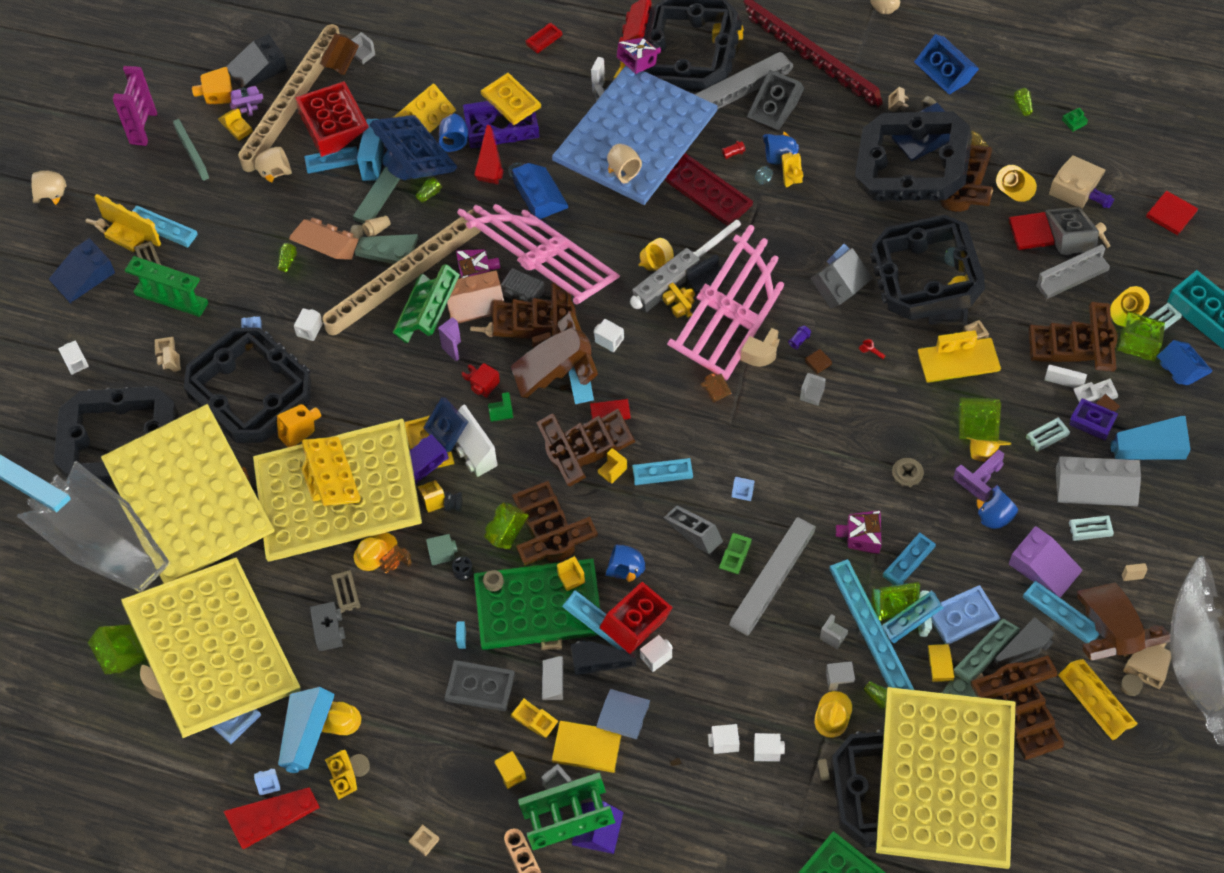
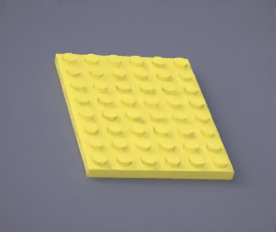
(383, 478)
(189, 492)
(210, 647)
(947, 778)

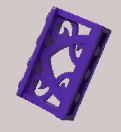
(482, 111)

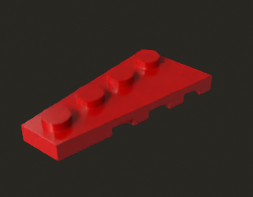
(267, 816)

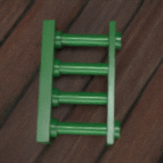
(166, 286)
(426, 304)
(562, 796)

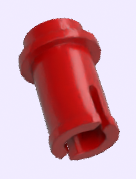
(734, 149)

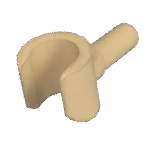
(99, 224)
(1102, 228)
(487, 330)

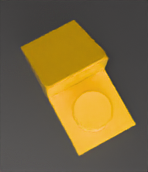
(236, 124)

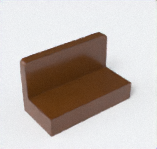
(339, 53)

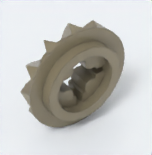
(907, 464)

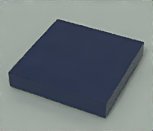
(446, 424)

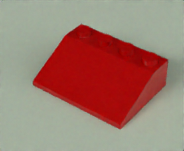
(331, 117)

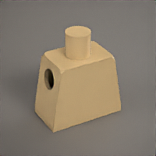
(1150, 665)

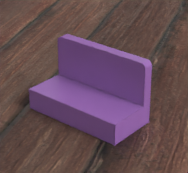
(450, 337)

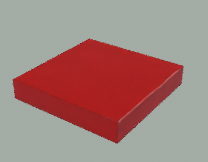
(1172, 212)
(1031, 231)

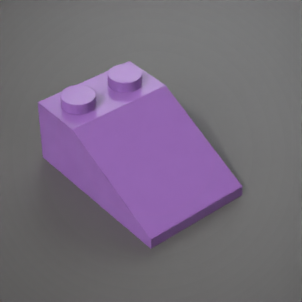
(1046, 562)

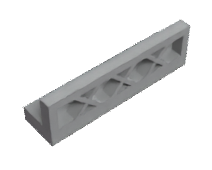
(1072, 272)

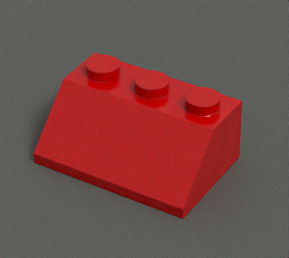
(636, 20)

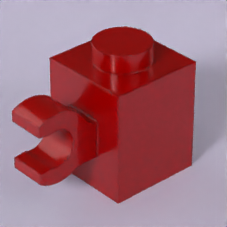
(482, 380)

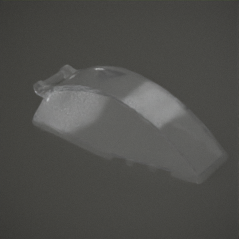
(98, 531)
(1199, 646)

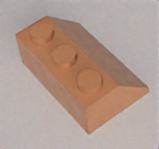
(325, 239)
(474, 297)

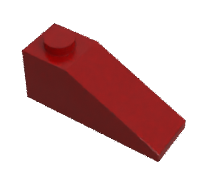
(489, 164)

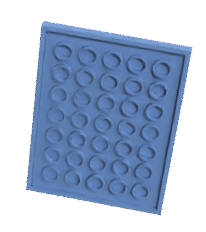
(643, 114)

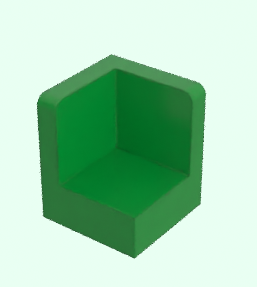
(501, 410)

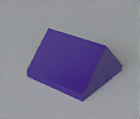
(1093, 419)
(601, 839)

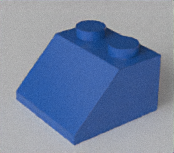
(1183, 363)

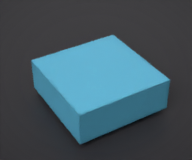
(461, 635)

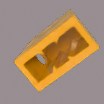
(215, 87)
(296, 424)

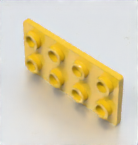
(429, 108)
(127, 227)
(958, 357)
(328, 472)

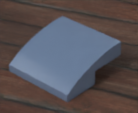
(623, 714)

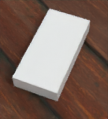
(598, 73)
(1065, 376)

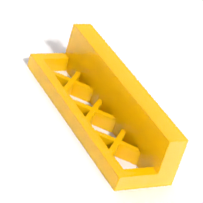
(1097, 698)

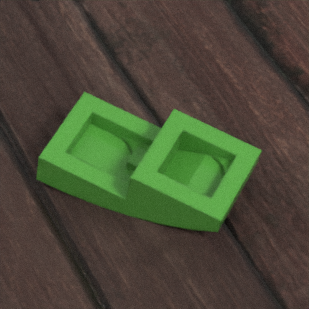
(735, 554)

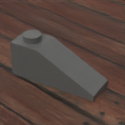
(694, 528)
(1026, 644)

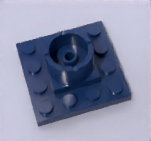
(411, 148)

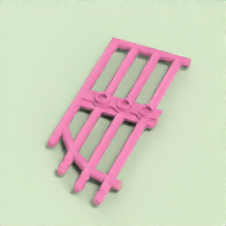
(544, 252)
(727, 306)

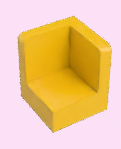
(614, 467)
(570, 573)
(510, 770)

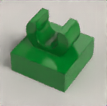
(1075, 119)

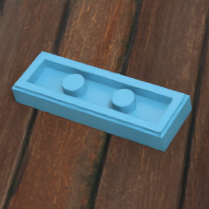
(662, 471)

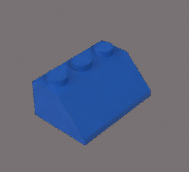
(946, 64)
(538, 190)

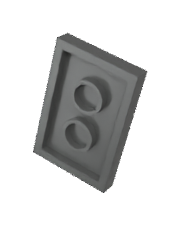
(480, 685)

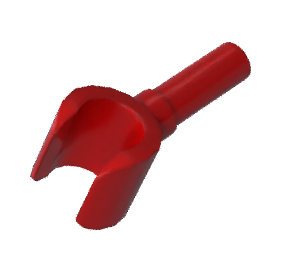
(869, 346)

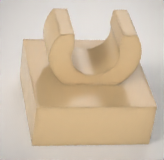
(897, 100)
(169, 359)

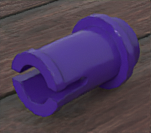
(1101, 198)
(801, 334)

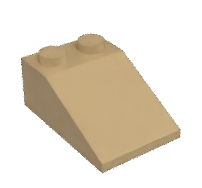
(1076, 181)

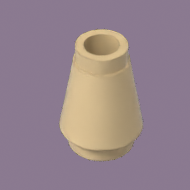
(374, 226)

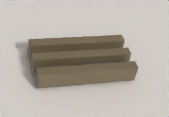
(143, 246)
(349, 605)

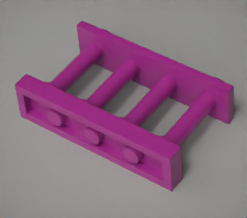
(132, 105)

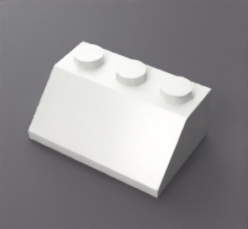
(475, 446)

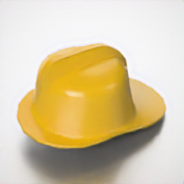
(1016, 183)
(656, 254)
(1133, 300)
(984, 449)
(372, 550)
(833, 714)
(342, 719)

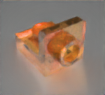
(716, 386)
(392, 559)

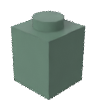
(441, 549)

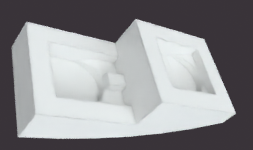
(1095, 392)

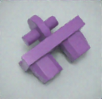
(246, 102)

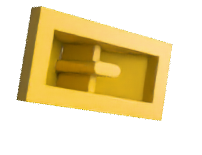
(432, 495)

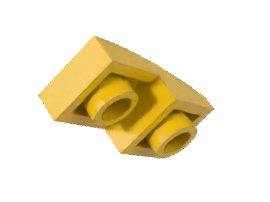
(343, 774)

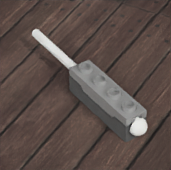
(650, 291)

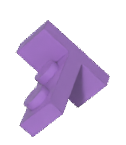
(976, 482)

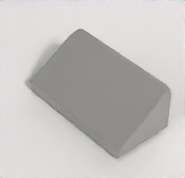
(552, 679)

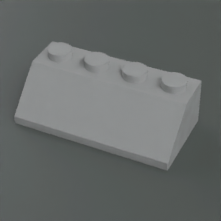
(1098, 481)

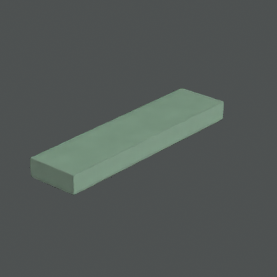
(194, 156)
(376, 197)
(986, 651)

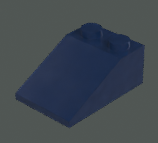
(917, 148)
(81, 271)

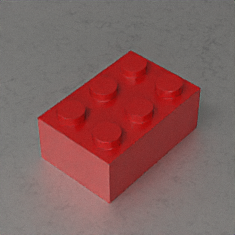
(635, 617)

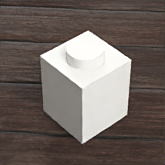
(308, 324)
(608, 335)
(73, 357)
(656, 653)
(724, 739)
(768, 747)

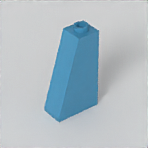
(370, 154)
(1153, 441)
(303, 727)

